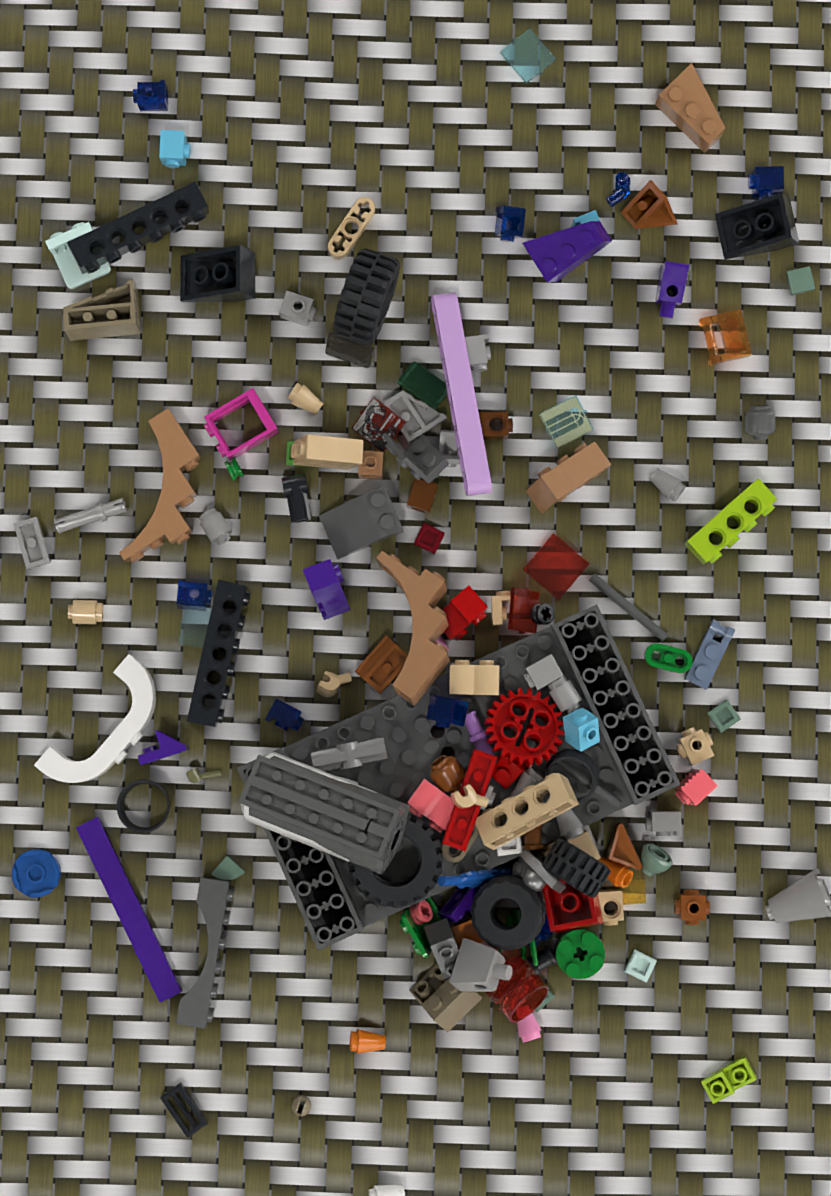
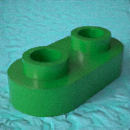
(667, 658)

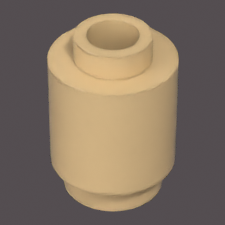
(85, 612)

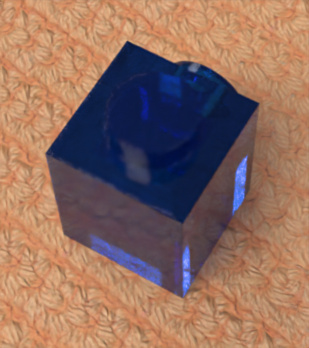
(766, 181)
(447, 711)

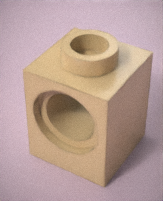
(611, 895)

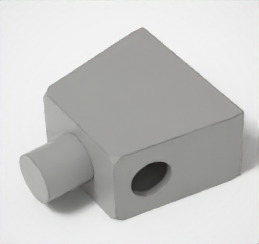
(478, 968)

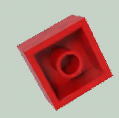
(571, 909)

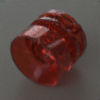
(521, 993)

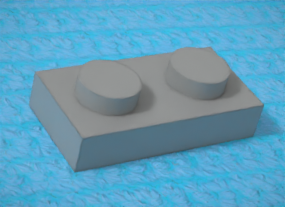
(32, 543)

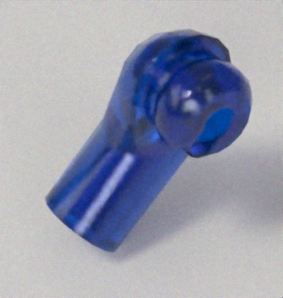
(622, 189)

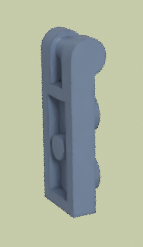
(709, 655)

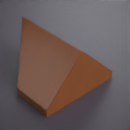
(649, 208)
(621, 849)

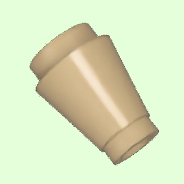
(304, 399)

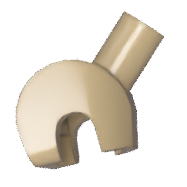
(332, 683)
(469, 799)

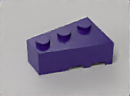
(566, 249)
(326, 588)

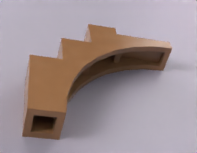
(176, 491)
(425, 656)

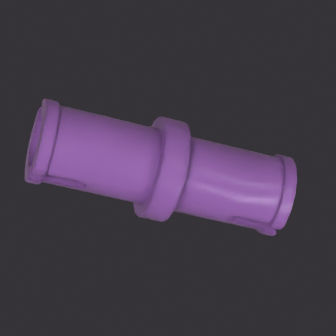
(477, 733)

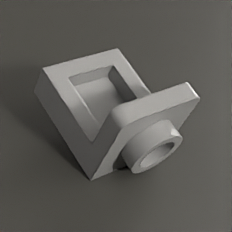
(448, 447)

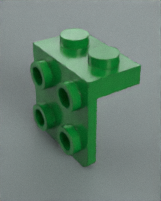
(417, 932)

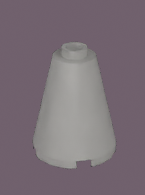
(801, 901)

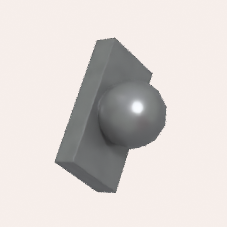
(537, 876)

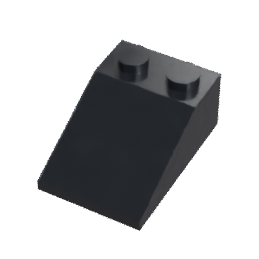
(757, 227)
(218, 275)

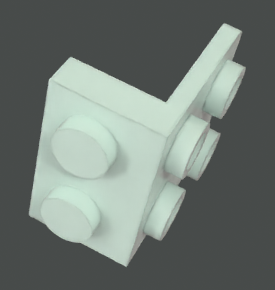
(68, 267)

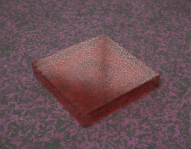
(556, 566)

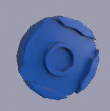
(36, 873)

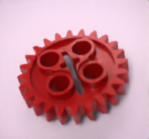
(545, 736)

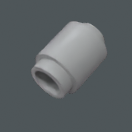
(215, 526)
(565, 695)

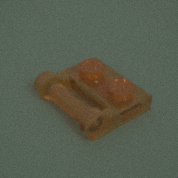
(733, 337)

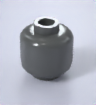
(760, 421)

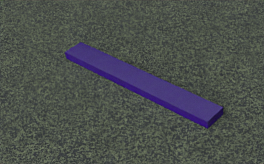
(129, 909)

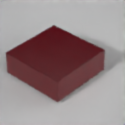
(429, 538)

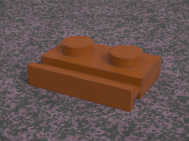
(382, 665)

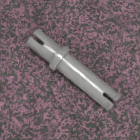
(90, 515)

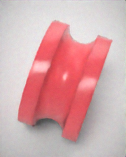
(421, 912)

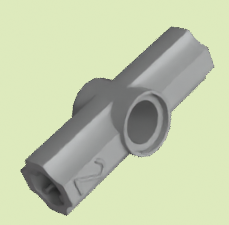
(349, 755)

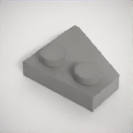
(417, 414)

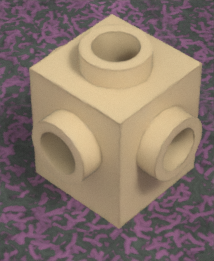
(701, 752)

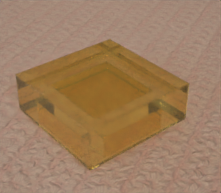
(634, 892)

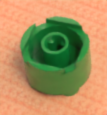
(592, 958)

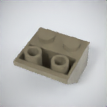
(442, 1000)

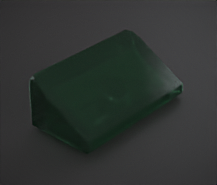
(423, 385)

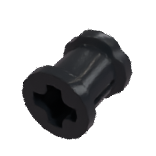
(545, 960)

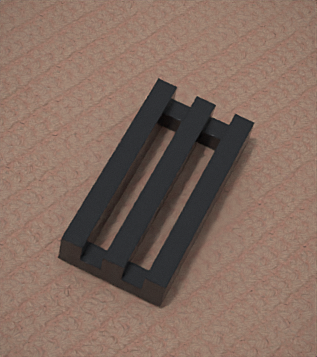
(196, 1127)

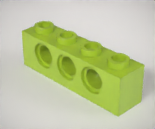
(755, 493)

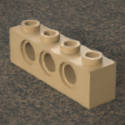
(561, 800)

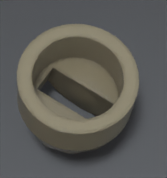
(296, 1103)

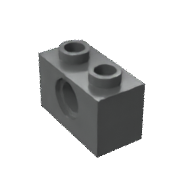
(443, 945)

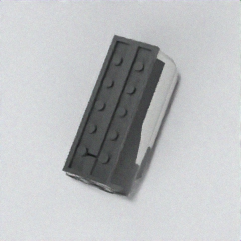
(324, 811)

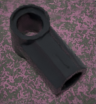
(296, 492)

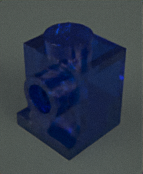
(157, 101)
(515, 217)
(185, 601)
(285, 715)

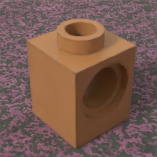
(371, 465)

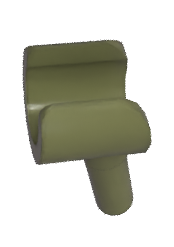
(195, 776)

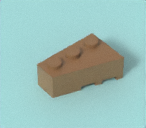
(691, 109)
(567, 476)

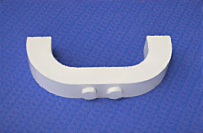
(128, 732)

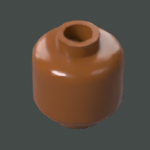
(447, 773)

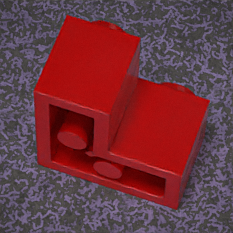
(462, 611)

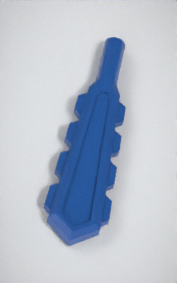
(472, 878)

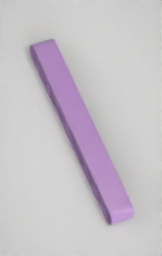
(461, 394)

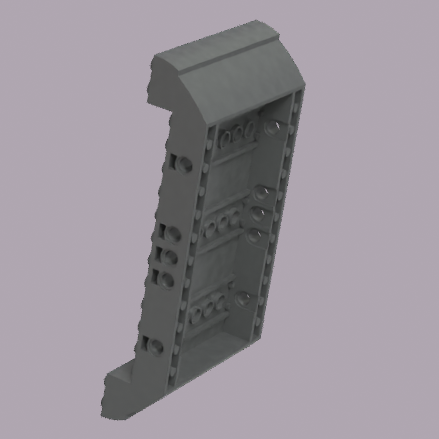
(627, 758)

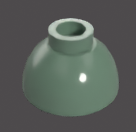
(654, 860)

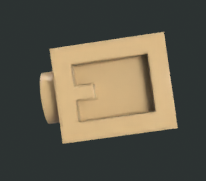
(497, 610)

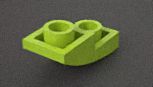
(728, 1079)

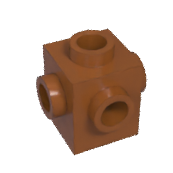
(683, 903)

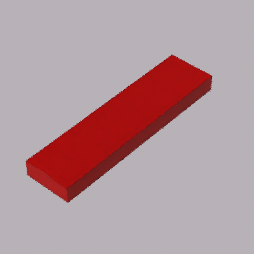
(464, 819)

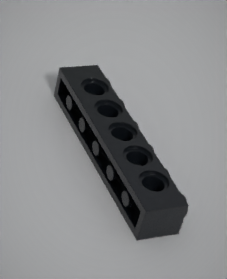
(166, 206)
(224, 592)

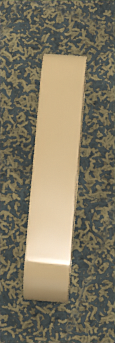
(355, 210)

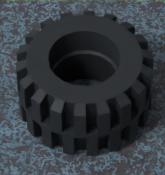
(576, 867)

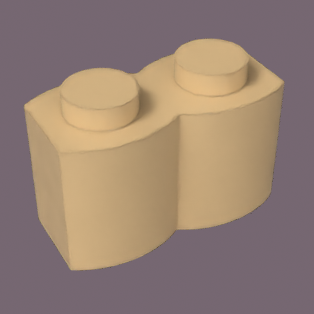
(474, 679)

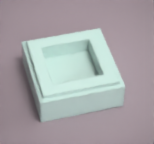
(640, 965)

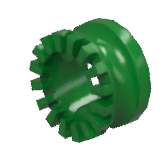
(234, 469)

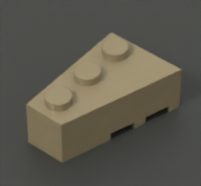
(104, 315)

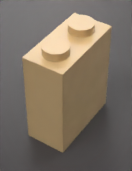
(327, 452)

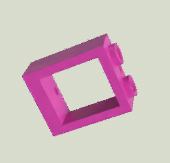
(228, 408)

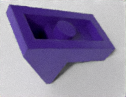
(168, 747)
(458, 904)

